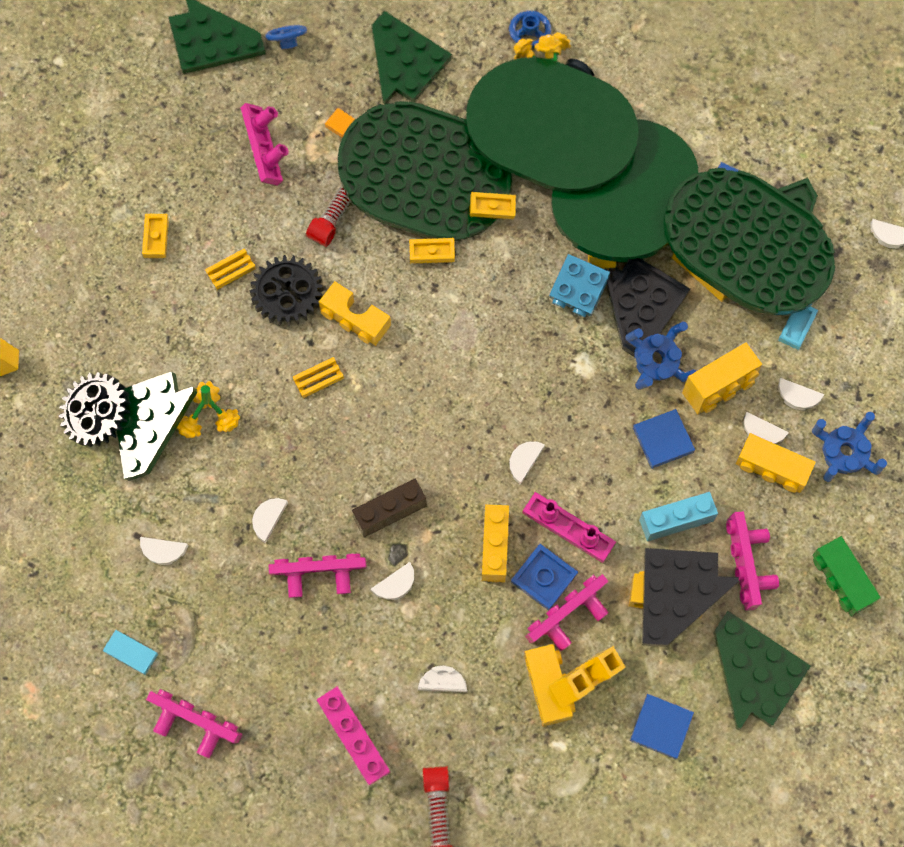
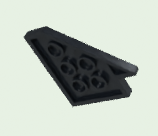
(643, 299)
(678, 591)

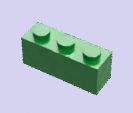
(845, 576)

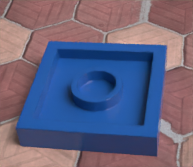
(663, 438)
(544, 577)
(661, 726)

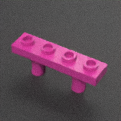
(262, 147)
(569, 527)
(745, 568)
(295, 570)
(585, 597)
(206, 720)
(353, 736)

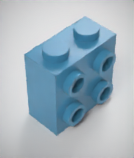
(579, 286)

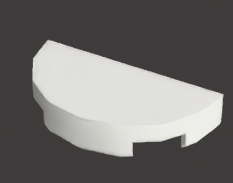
(888, 234)
(798, 396)
(763, 429)
(523, 459)
(267, 516)
(162, 551)
(395, 585)
(442, 679)

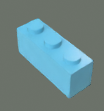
(678, 516)

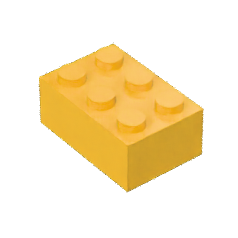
(722, 379)

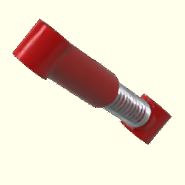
(323, 228)
(436, 786)

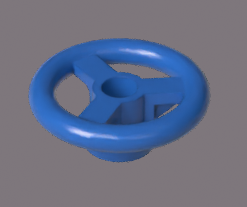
(530, 18)
(286, 35)

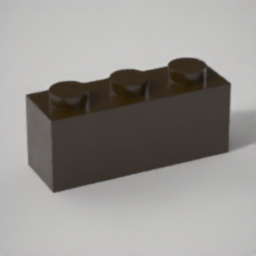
(389, 507)

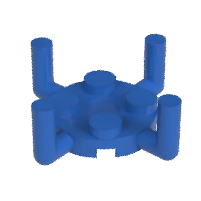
(665, 346)
(855, 440)

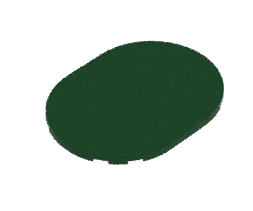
(552, 124)
(417, 170)
(628, 213)
(749, 241)

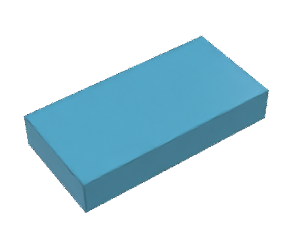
(797, 327)
(130, 652)

